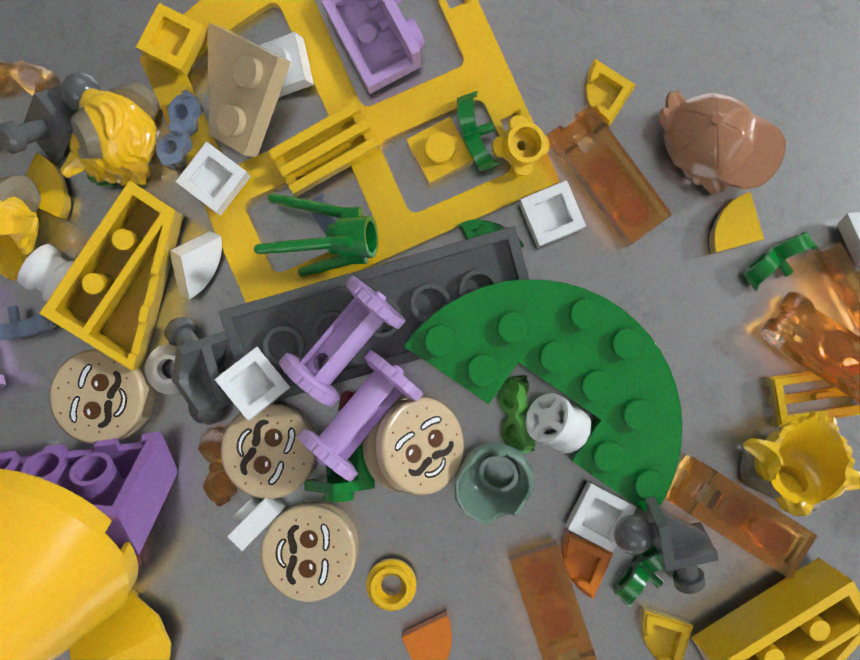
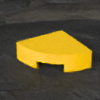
(606, 90)
(50, 186)
(736, 225)
(664, 634)

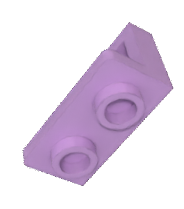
(376, 39)

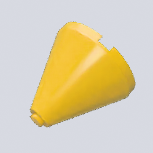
(55, 568)

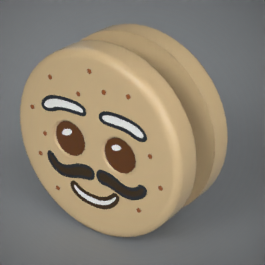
(100, 398)
(415, 447)
(265, 453)
(310, 550)

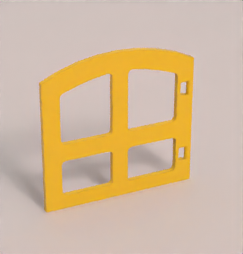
(397, 226)

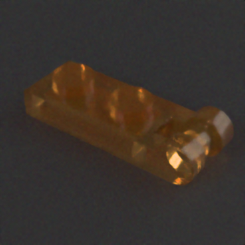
(609, 176)
(827, 349)
(743, 518)
(551, 602)

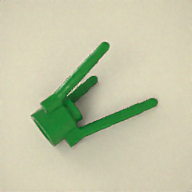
(351, 237)

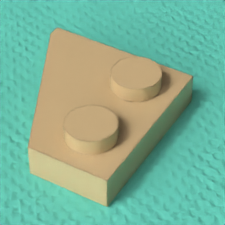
(241, 89)

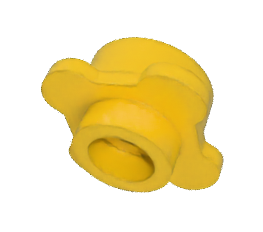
(534, 140)

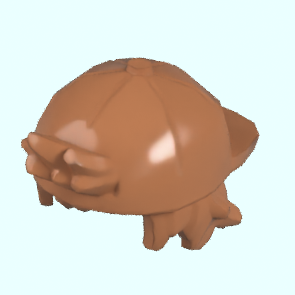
(720, 141)

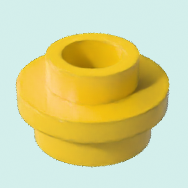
(388, 599)

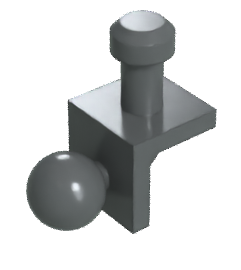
(48, 118)
(196, 368)
(676, 542)

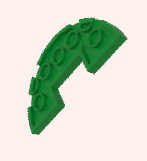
(584, 351)

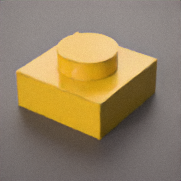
(172, 39)
(439, 151)

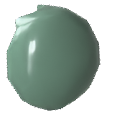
(493, 482)

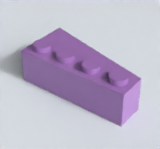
(117, 478)

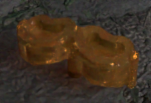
(217, 483)

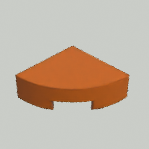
(584, 562)
(429, 639)

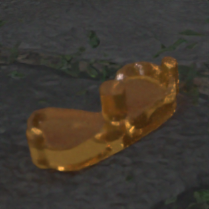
(29, 76)

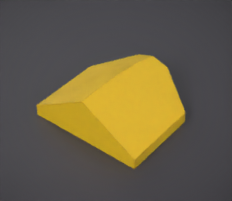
(129, 634)

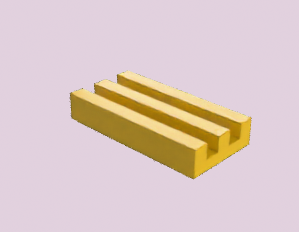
(313, 134)
(779, 400)

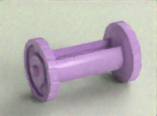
(341, 342)
(359, 416)

